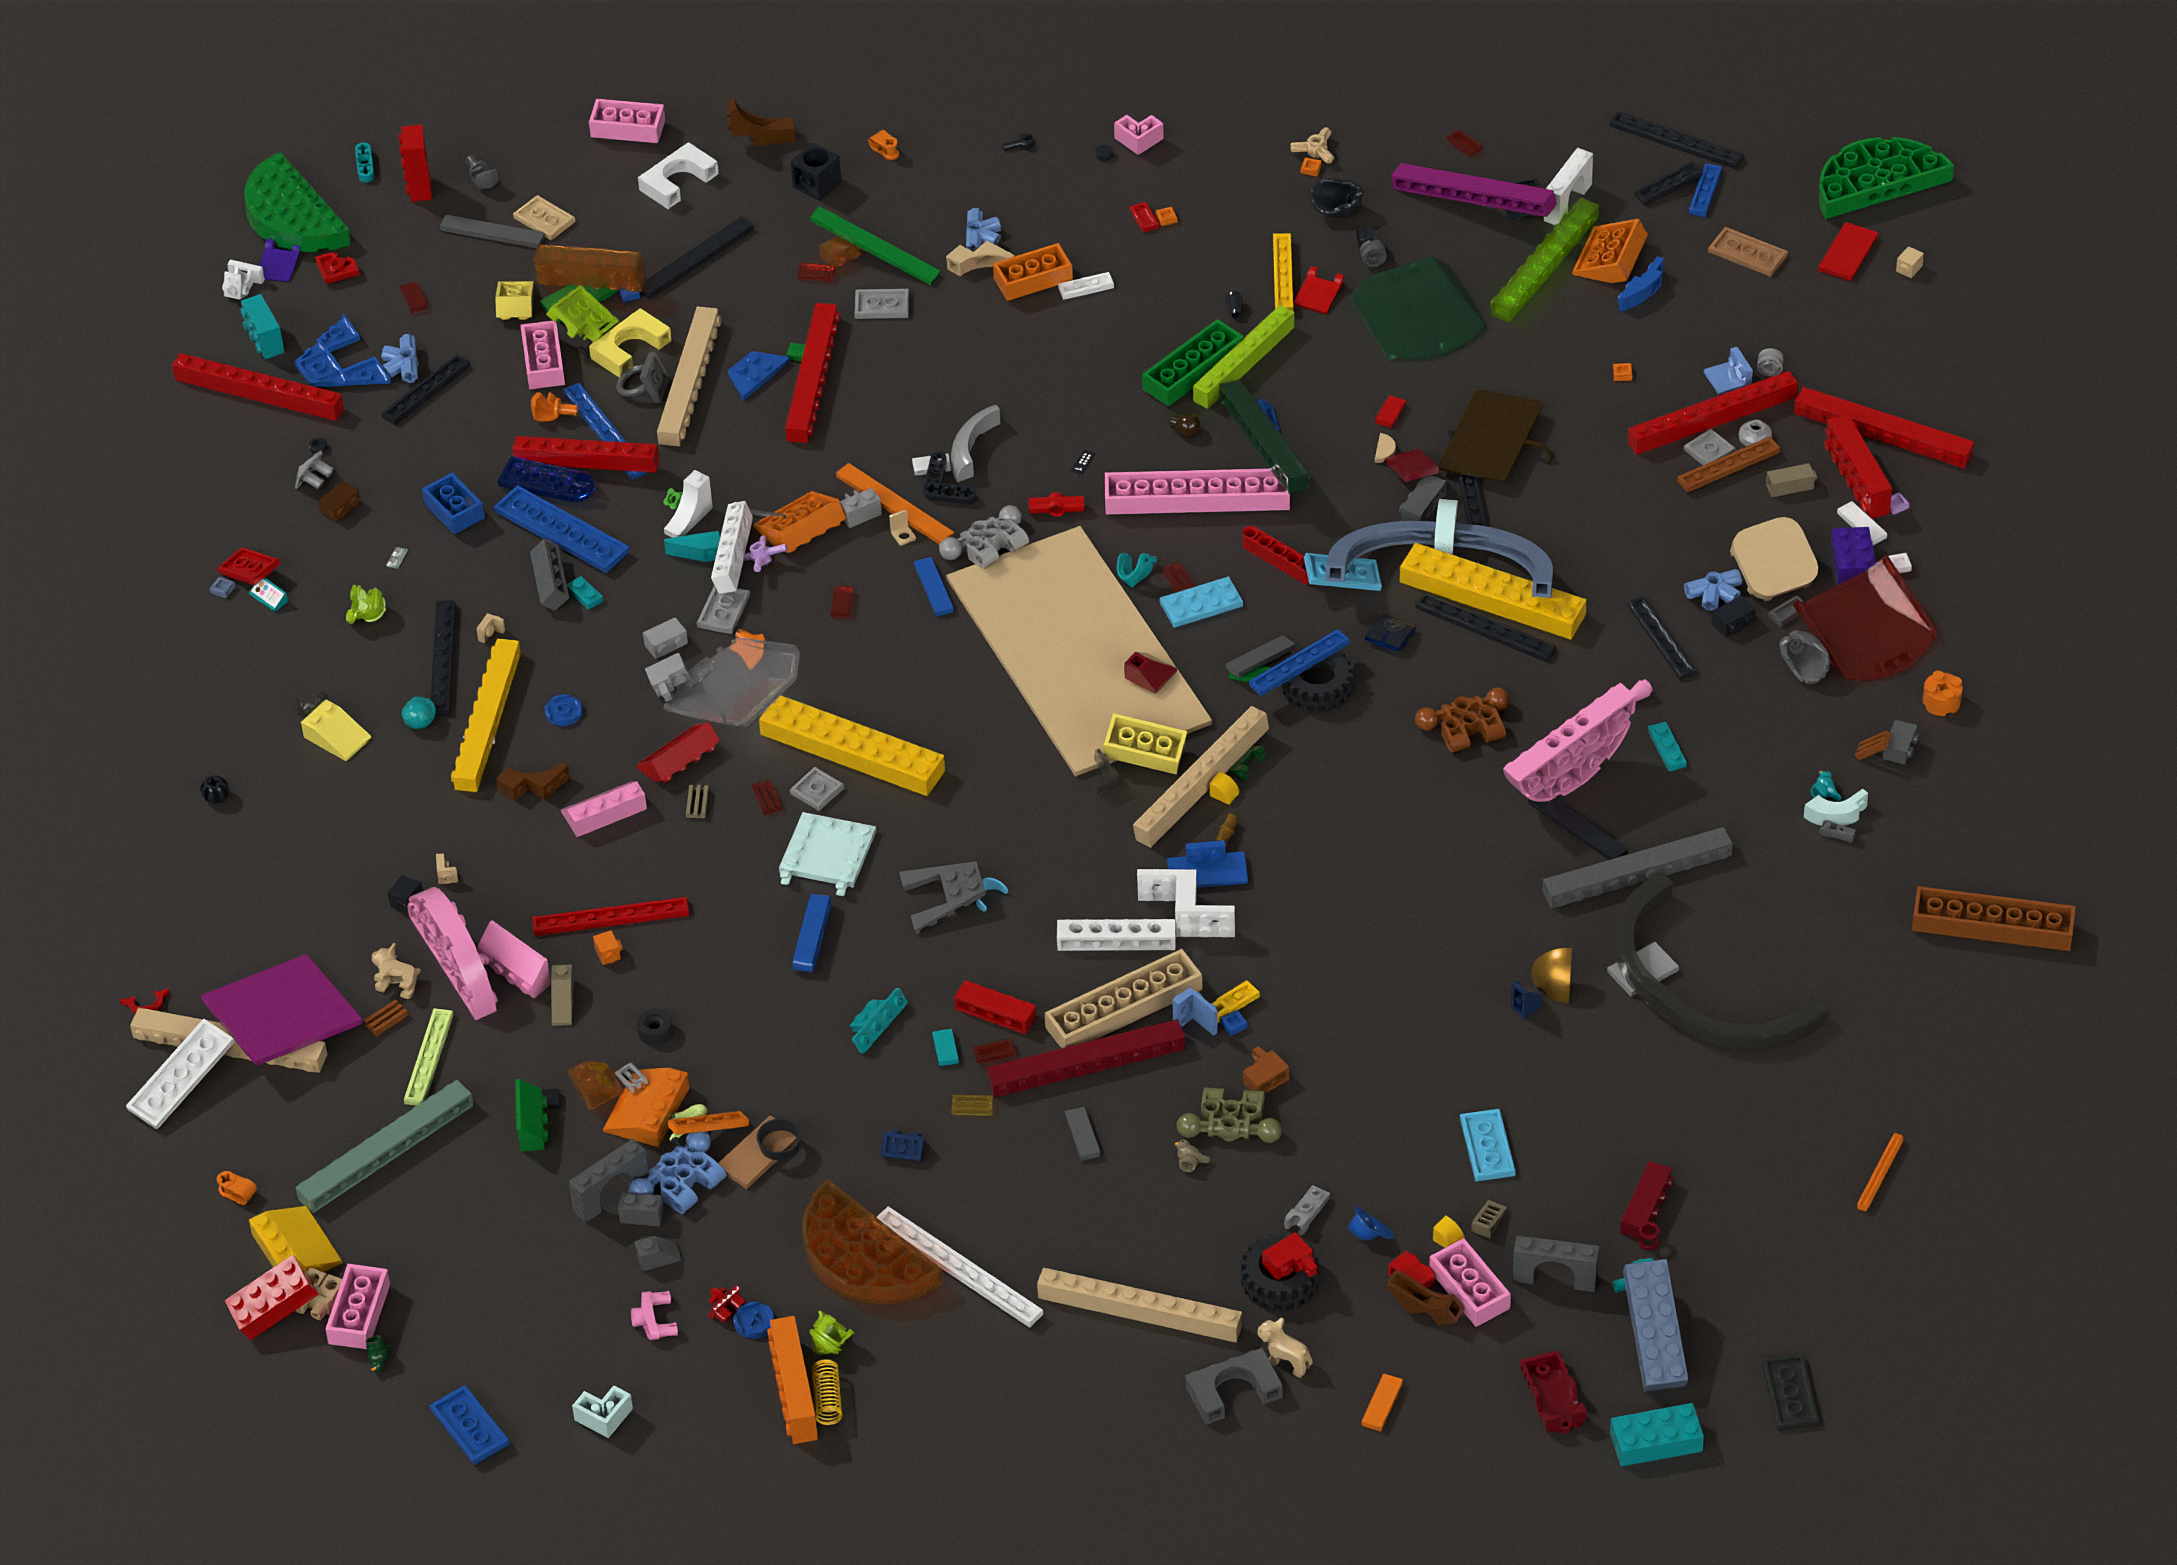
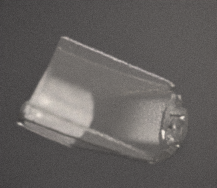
(737, 682)

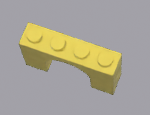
(637, 326)

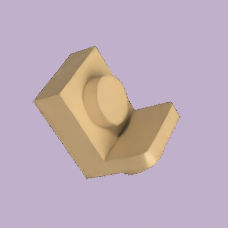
(488, 626)
(445, 873)

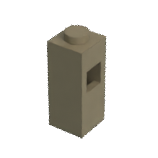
(1790, 480)

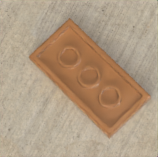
(1748, 251)
(747, 1161)

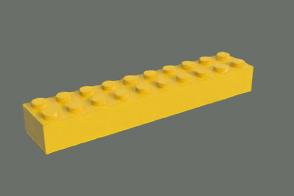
(1491, 591)
(852, 745)

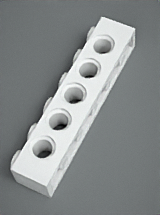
(732, 547)
(1116, 934)

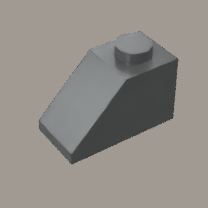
(656, 1252)

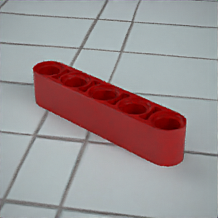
(1275, 553)

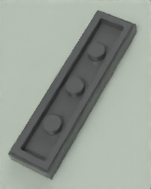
(1260, 656)

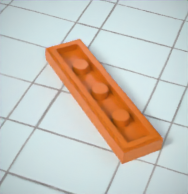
(708, 1122)

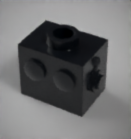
(401, 892)

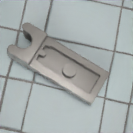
(1306, 1209)

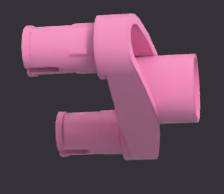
(645, 1316)

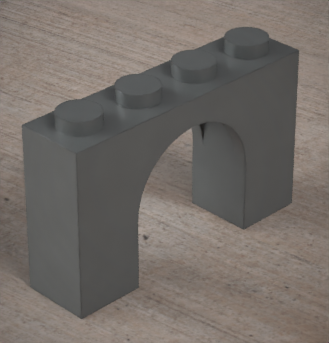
(586, 1187)
(1578, 1257)
(1251, 1367)

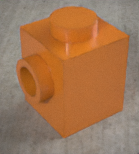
(607, 947)

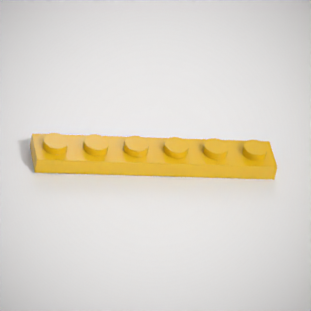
(1283, 270)

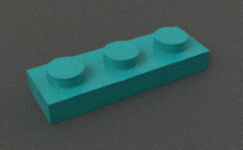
(1667, 746)

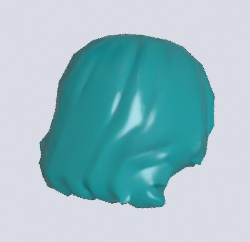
(418, 712)

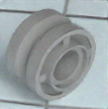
(1770, 362)

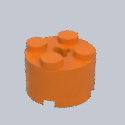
(1942, 693)

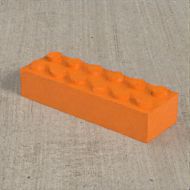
(792, 1380)

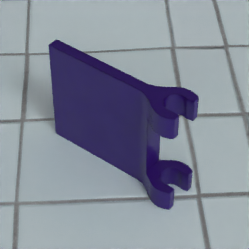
(277, 263)

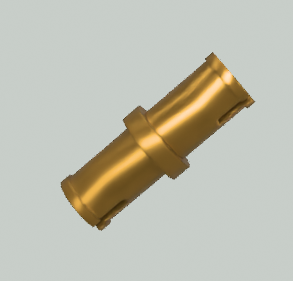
(1227, 829)

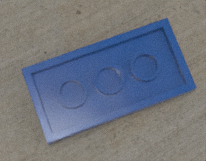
(469, 1425)

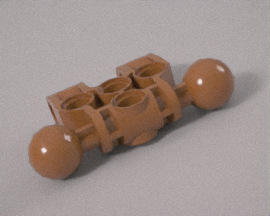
(1467, 717)

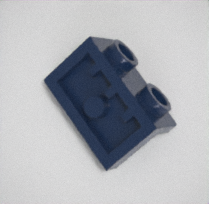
(903, 1146)

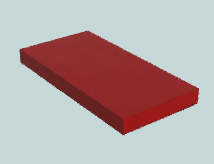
(1848, 251)

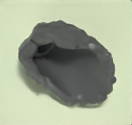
(1805, 656)

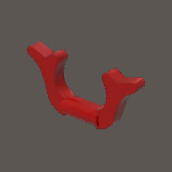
(160, 995)

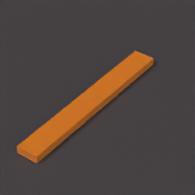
(894, 503)

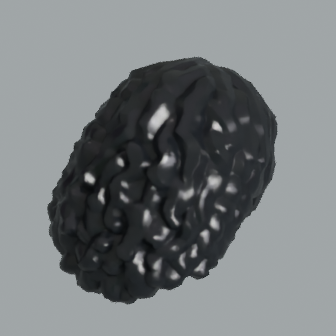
(1336, 197)

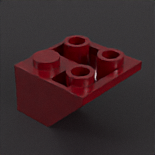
(1148, 671)

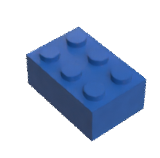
(453, 503)

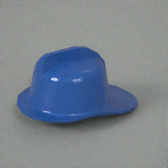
(1367, 1227)

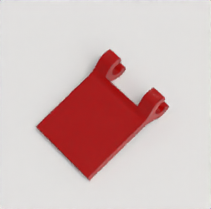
(1318, 293)

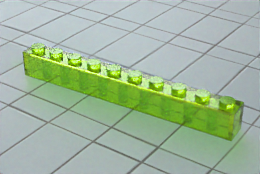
(1544, 260)

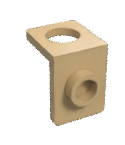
(899, 525)

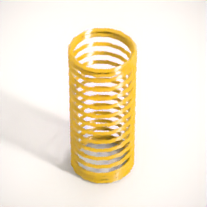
(815, 1390)

